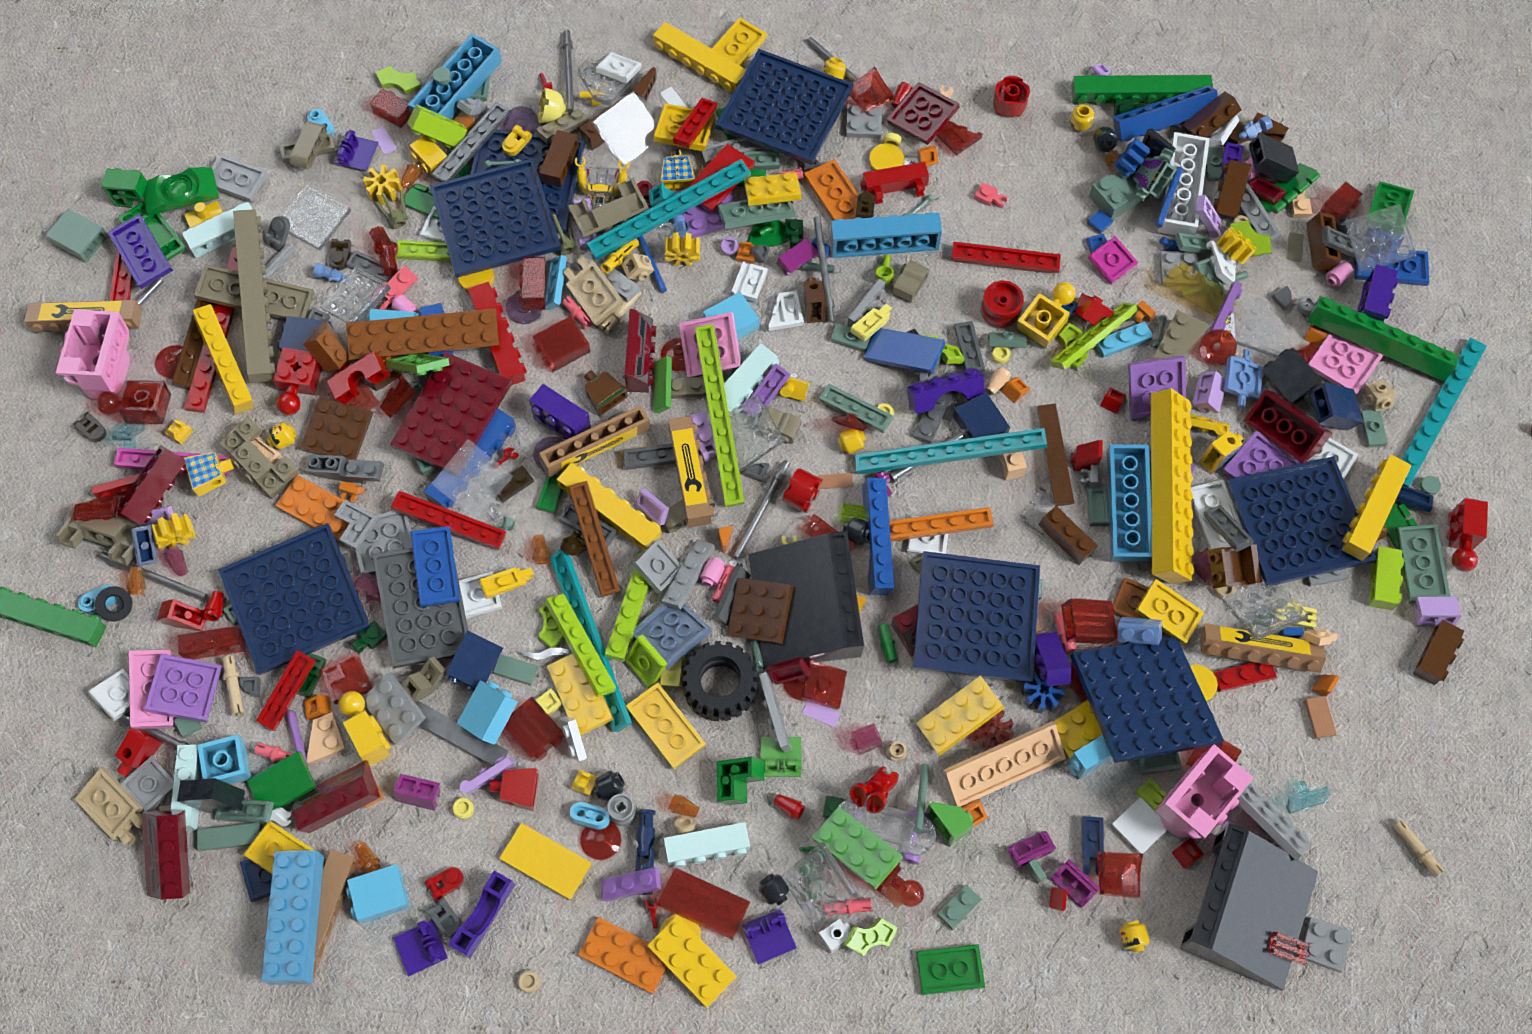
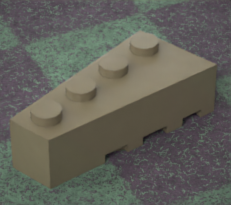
(1181, 336)

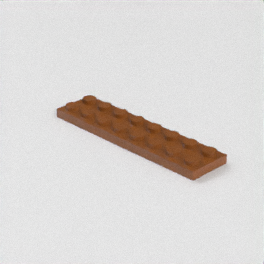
(423, 334)

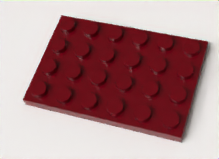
(450, 411)

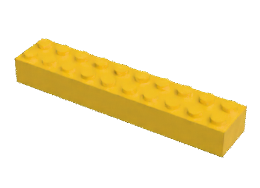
(1171, 487)

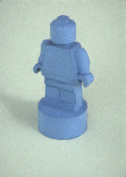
(1251, 130)
(679, 225)
(332, 275)

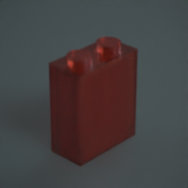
(561, 344)
(1089, 621)
(533, 730)

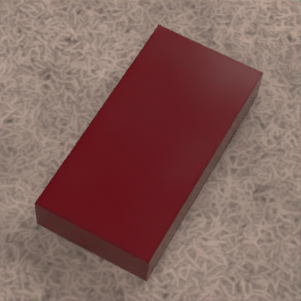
(1266, 190)
(788, 670)

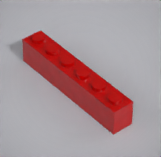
(505, 354)

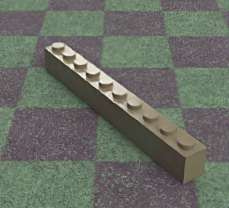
(253, 296)

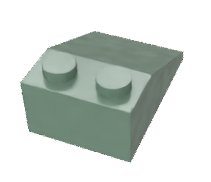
(1115, 194)

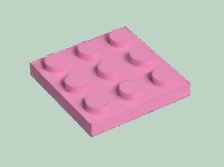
(726, 341)
(1344, 362)

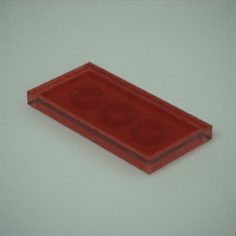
(703, 903)

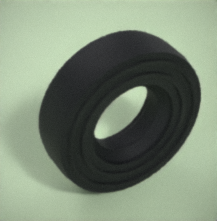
(100, 603)

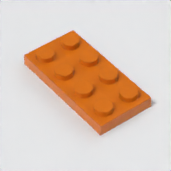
(833, 190)
(312, 505)
(623, 955)

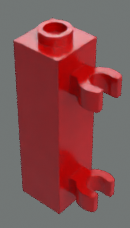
(895, 179)

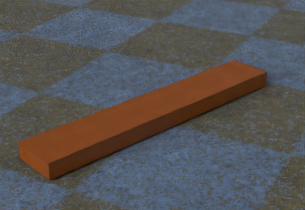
(594, 539)

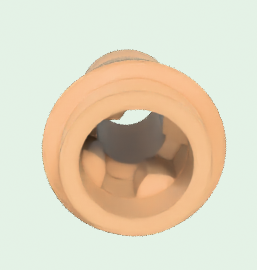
(998, 380)

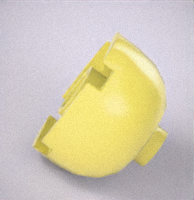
(551, 106)

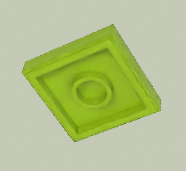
(645, 661)

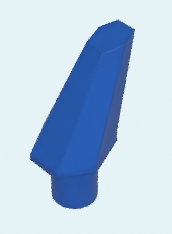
(1169, 244)

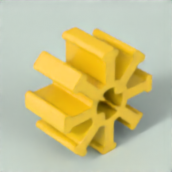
(385, 183)
(1236, 245)
(682, 249)
(173, 531)

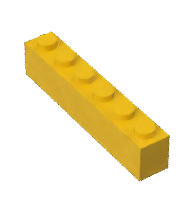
(698, 56)
(223, 359)
(1376, 507)
(613, 510)

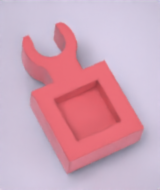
(988, 195)

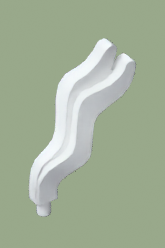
(547, 653)
(281, 816)

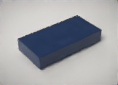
(1415, 498)

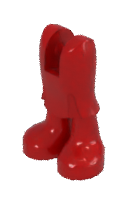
(876, 787)

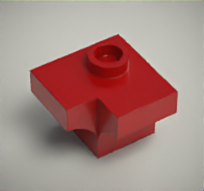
(1092, 309)

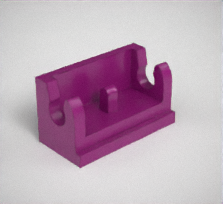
(797, 256)
(417, 792)
(1031, 848)
(1077, 883)

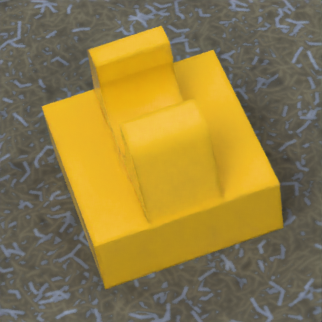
(179, 431)
(584, 783)

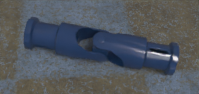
(645, 840)

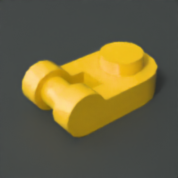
(511, 145)

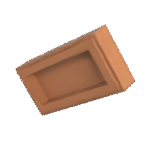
(1320, 717)

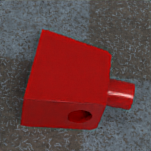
(136, 750)
(517, 787)

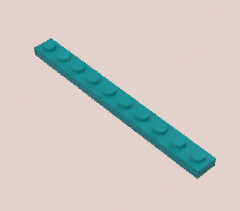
(668, 209)
(1442, 407)
(951, 451)
(573, 591)

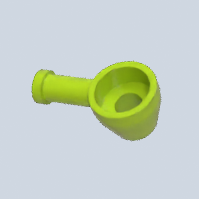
(885, 272)

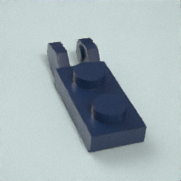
(1091, 840)

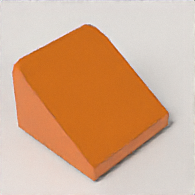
(466, 120)
(1316, 334)
(1015, 389)
(725, 536)
(1325, 684)
(317, 706)
(976, 810)

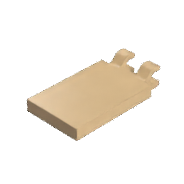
(593, 290)
(111, 806)

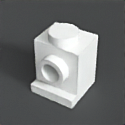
(832, 942)

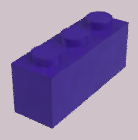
(1052, 659)

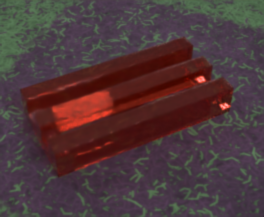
(1303, 951)

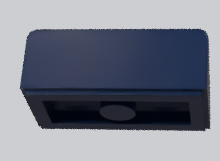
(144, 545)

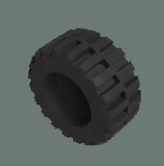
(712, 657)

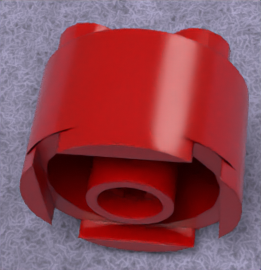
(1011, 96)
(802, 490)

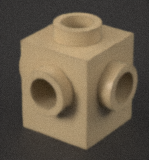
(637, 267)
(1379, 395)

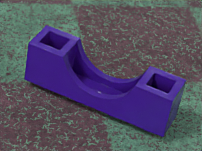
(924, 395)
(491, 901)

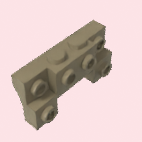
(611, 214)
(258, 468)
(111, 533)

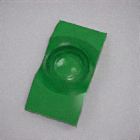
(180, 190)
(162, 232)

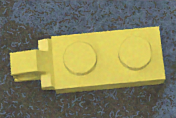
(871, 322)

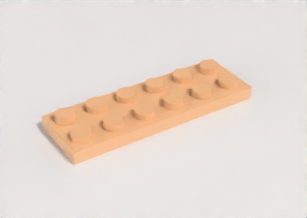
(1004, 764)

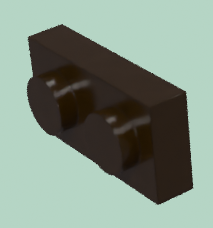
(518, 482)

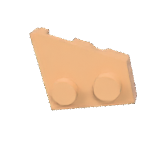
(324, 739)

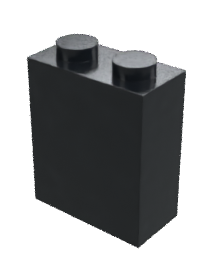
(1273, 158)
(1291, 376)
(210, 795)

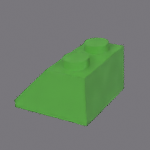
(950, 821)

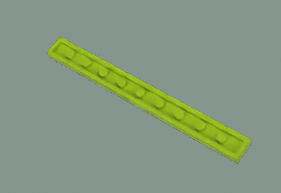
(720, 415)

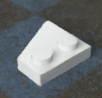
(1223, 264)
(786, 312)
(573, 738)

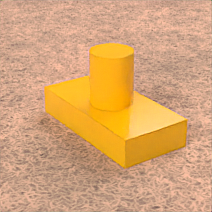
(202, 213)
(795, 389)

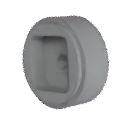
(1305, 305)

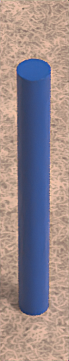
(1169, 196)
(656, 274)

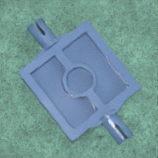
(1243, 378)

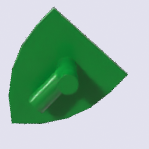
(768, 234)

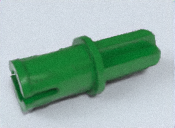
(887, 643)

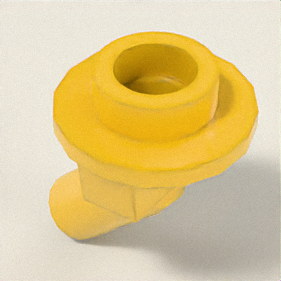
(585, 94)

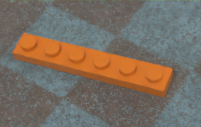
(941, 524)

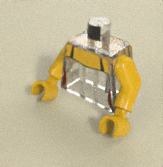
(601, 182)

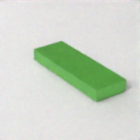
(662, 384)

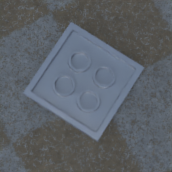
(673, 632)

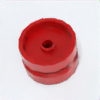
(1002, 304)

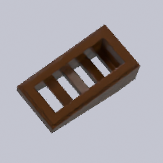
(646, 84)

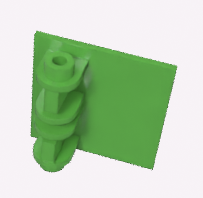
(780, 763)

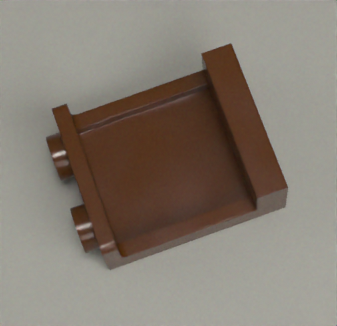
(1233, 567)

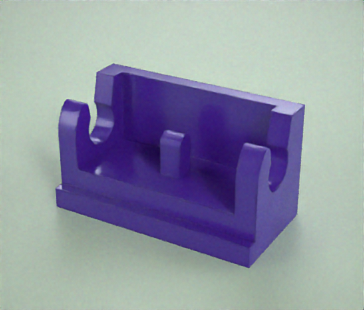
(1232, 152)

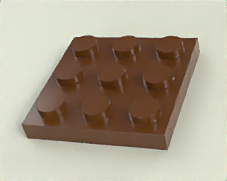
(336, 429)
(760, 610)

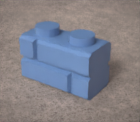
(1140, 630)

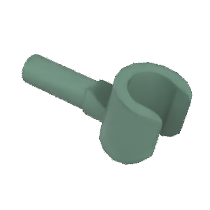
(508, 524)

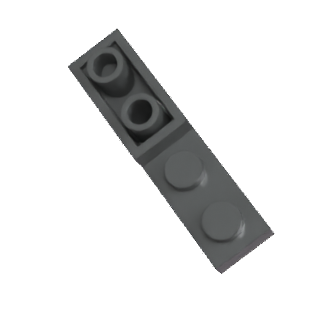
(344, 469)

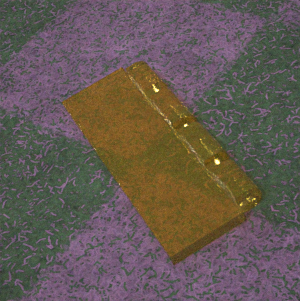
(1195, 289)

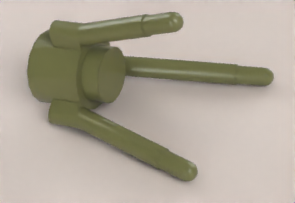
(396, 218)
(567, 244)

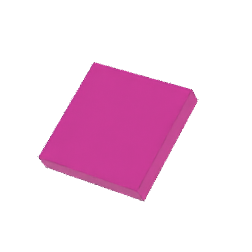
(1112, 260)

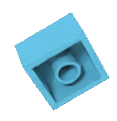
(225, 760)

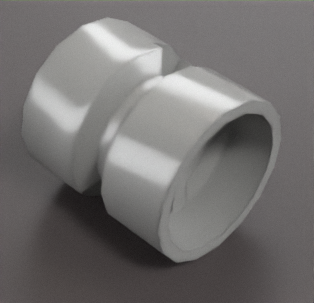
(621, 810)

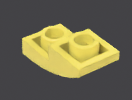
(673, 675)

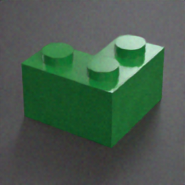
(123, 186)
(734, 776)

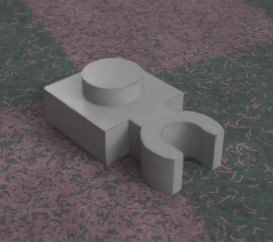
(471, 106)

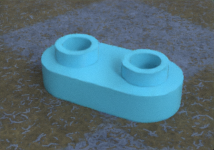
(321, 119)
(90, 608)
(591, 815)

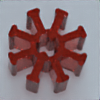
(998, 735)

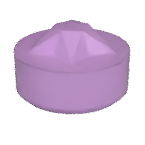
(1100, 69)
(729, 245)

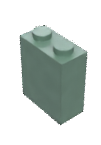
(77, 235)

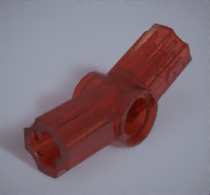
(385, 249)

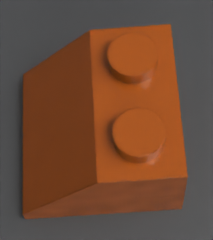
(327, 347)

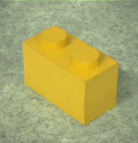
(427, 154)

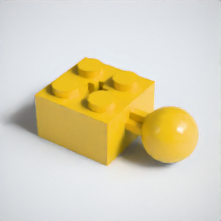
(1050, 311)
(363, 729)

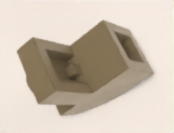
(426, 681)

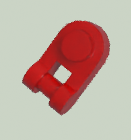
(452, 879)

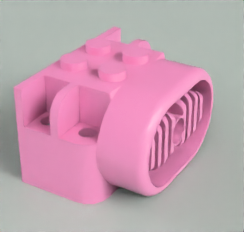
(95, 352)
(1213, 785)

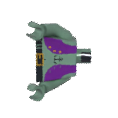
(1154, 175)

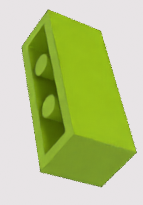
(436, 126)
(1386, 578)

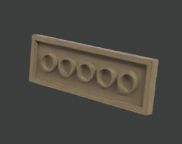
(223, 288)

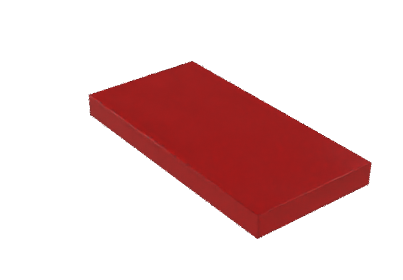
(723, 159)

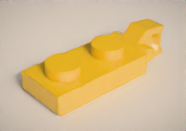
(1206, 424)
(504, 581)

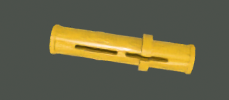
(615, 258)

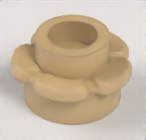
(897, 746)

